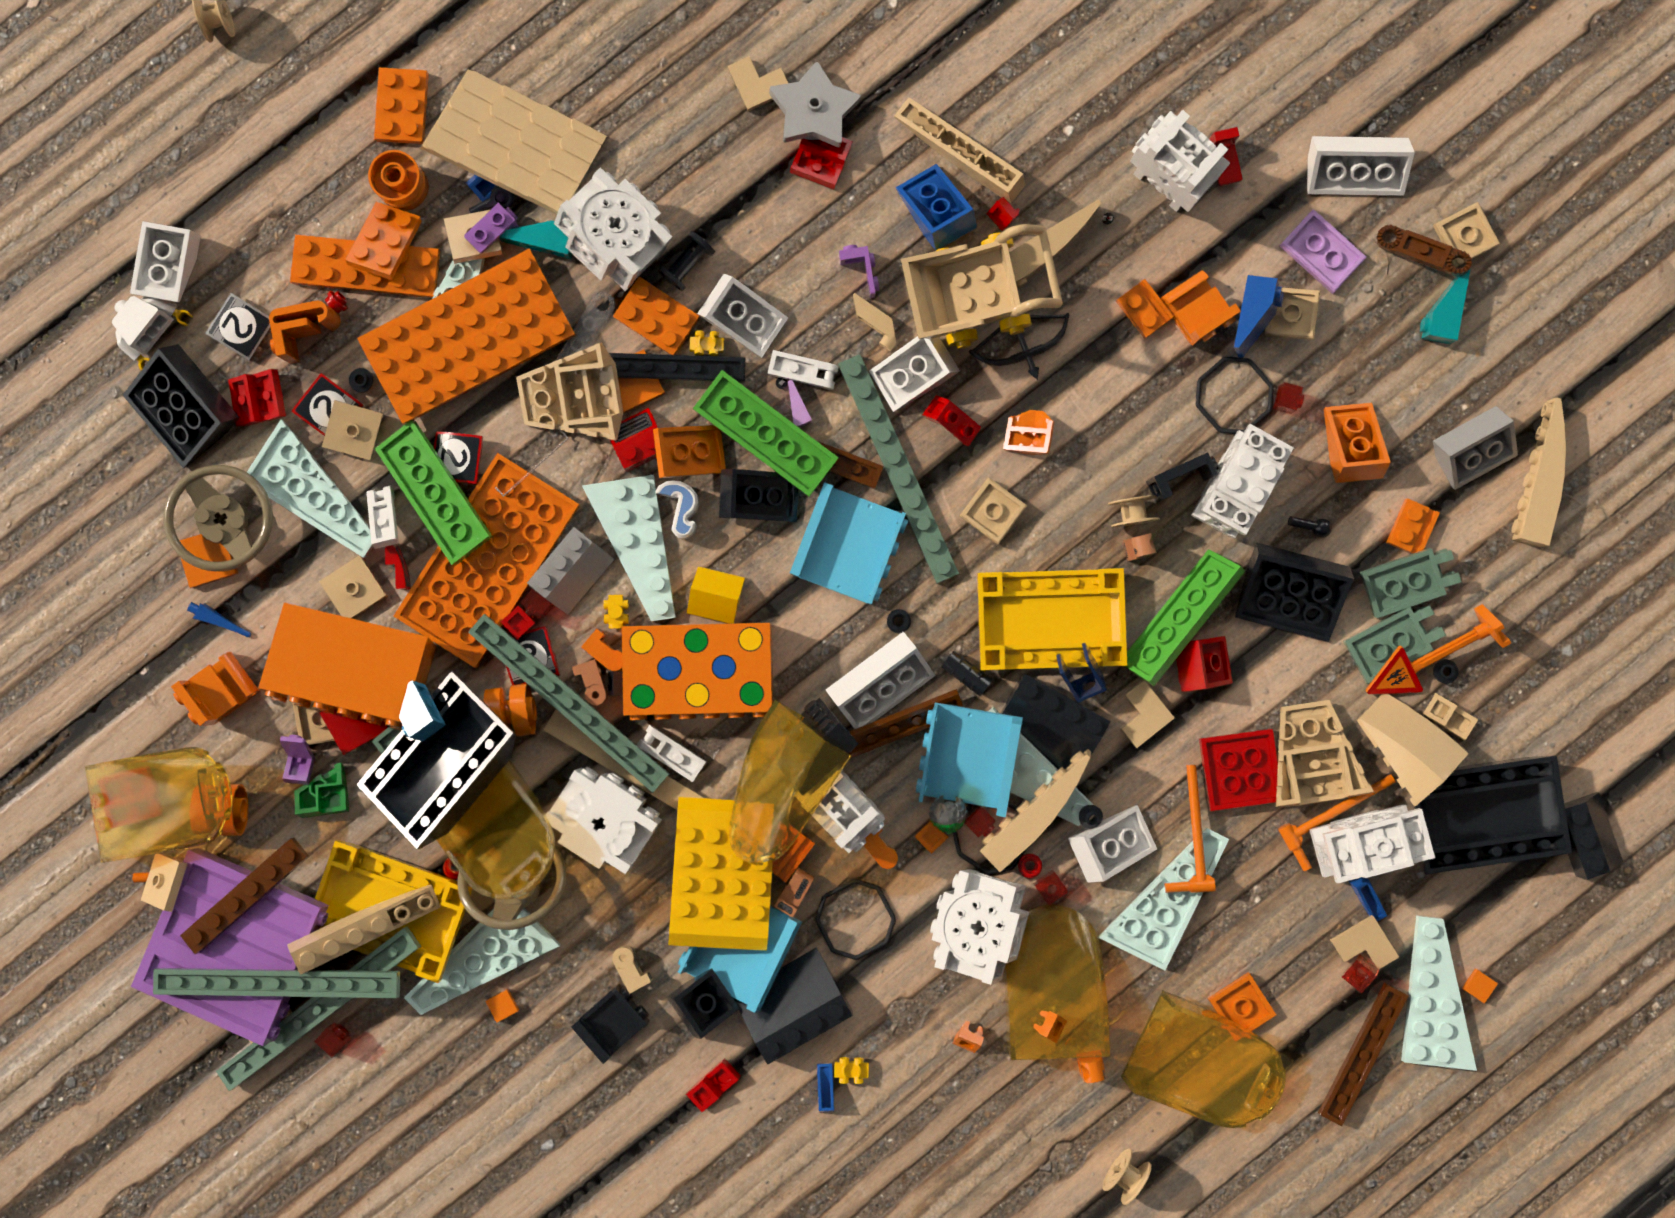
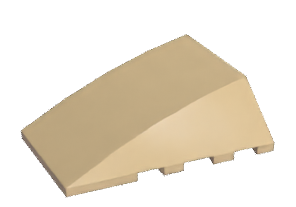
(574, 394)
(1411, 745)
(1315, 757)

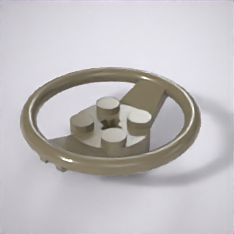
(210, 507)
(508, 910)

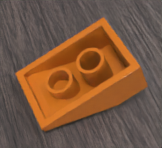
(1355, 443)

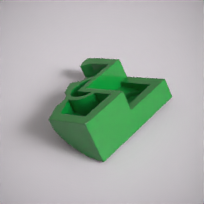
(324, 795)

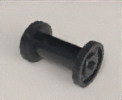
(686, 261)

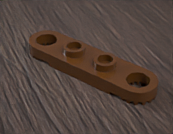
(1424, 250)

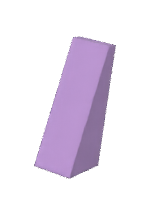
(799, 412)

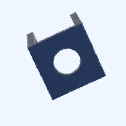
(1076, 686)

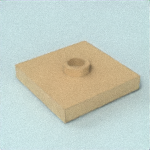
(1467, 232)
(460, 248)
(1296, 316)
(352, 430)
(993, 510)
(353, 588)
(311, 725)
(164, 882)

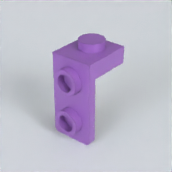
(491, 227)
(853, 254)
(299, 760)

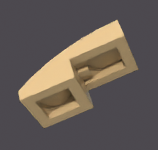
(1450, 717)

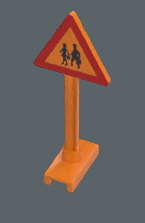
(1399, 673)

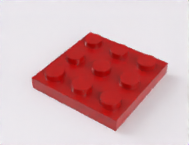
(1239, 769)

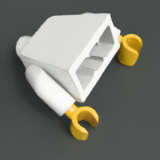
(142, 323)

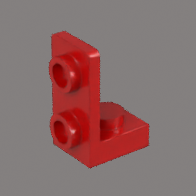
(1228, 138)
(952, 419)

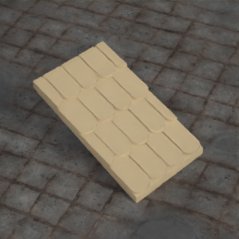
(513, 141)

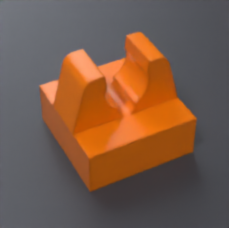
(1052, 1026)
(968, 1039)

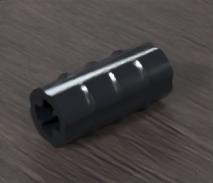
(966, 673)

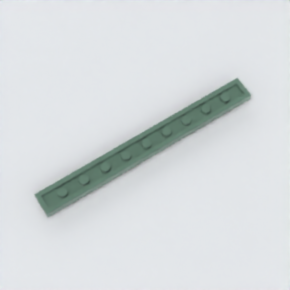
(898, 468)
(568, 702)
(276, 983)
(313, 1012)

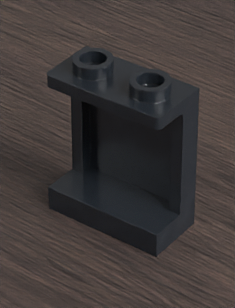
(1159, 484)
(611, 1023)

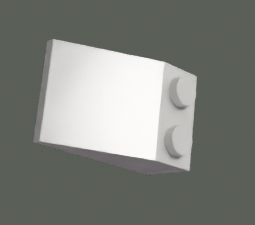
(164, 261)
(742, 315)
(913, 371)
(1112, 845)

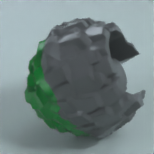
(948, 816)

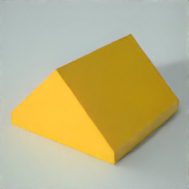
(715, 595)

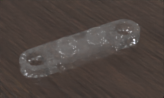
(589, 326)

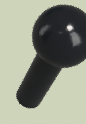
(1320, 527)

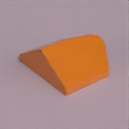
(1029, 433)

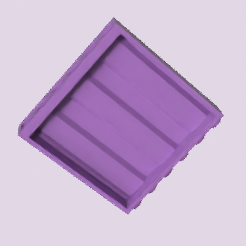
(251, 942)

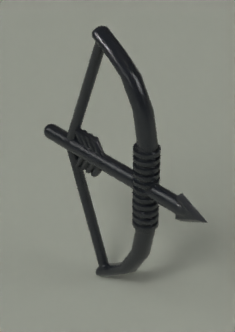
(1026, 354)

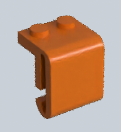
(1199, 308)
(296, 322)
(215, 691)

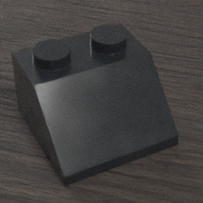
(703, 1003)

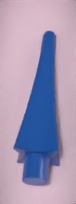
(207, 614)

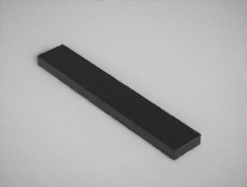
(678, 367)

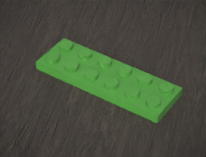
(765, 433)
(433, 492)
(1182, 616)

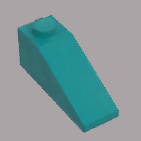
(540, 237)
(1445, 316)

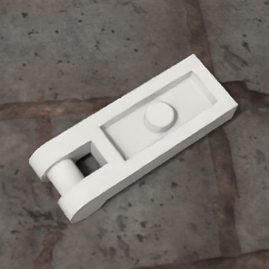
(802, 369)
(382, 517)
(672, 753)

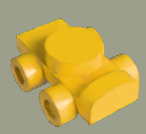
(706, 345)
(615, 616)
(851, 1069)

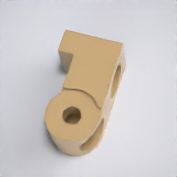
(629, 970)

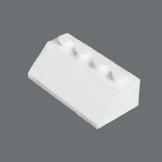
(1359, 165)
(880, 682)

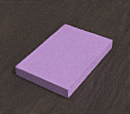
(1322, 251)

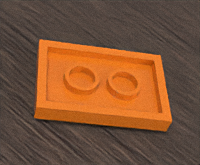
(401, 105)
(383, 240)
(656, 316)
(689, 451)

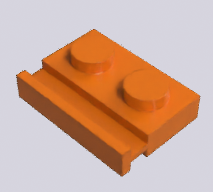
(1144, 308)
(1412, 527)
(791, 859)

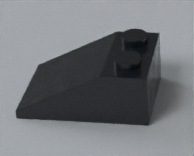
(757, 496)

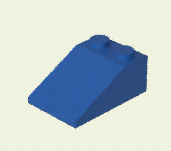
(937, 207)
(1258, 308)

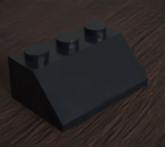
(1591, 837)

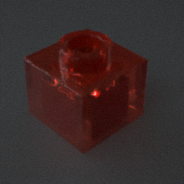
(1288, 398)
(536, 605)
(980, 822)
(1043, 883)
(1356, 979)
(333, 1039)

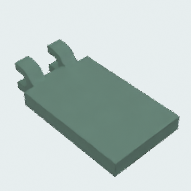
(1408, 581)
(1377, 643)

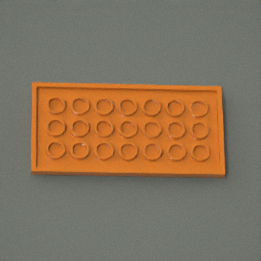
(466, 336)
(495, 576)

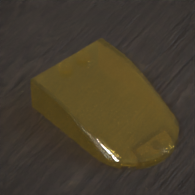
(780, 785)
(158, 802)
(502, 839)
(1058, 973)
(1204, 1065)

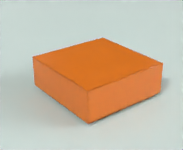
(931, 837)
(1479, 985)
(502, 1005)

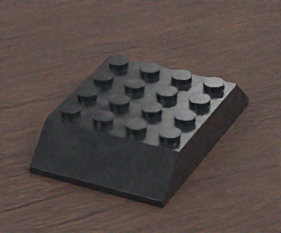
(436, 781)
(1496, 814)

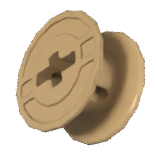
(213, 16)
(1133, 511)
(1127, 1176)

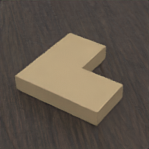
(751, 88)
(1152, 714)
(1365, 936)

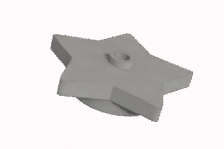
(814, 107)

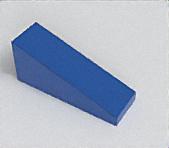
(1368, 897)
(825, 1088)

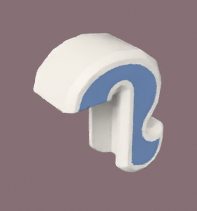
(686, 507)

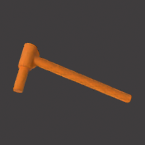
(1293, 835)
(1201, 881)

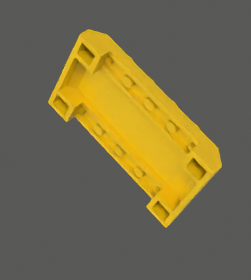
(1051, 613)
(363, 877)
(714, 892)

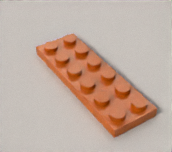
(323, 264)

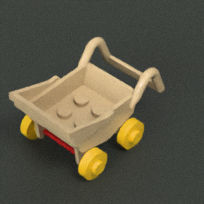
(973, 288)

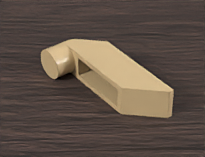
(877, 320)

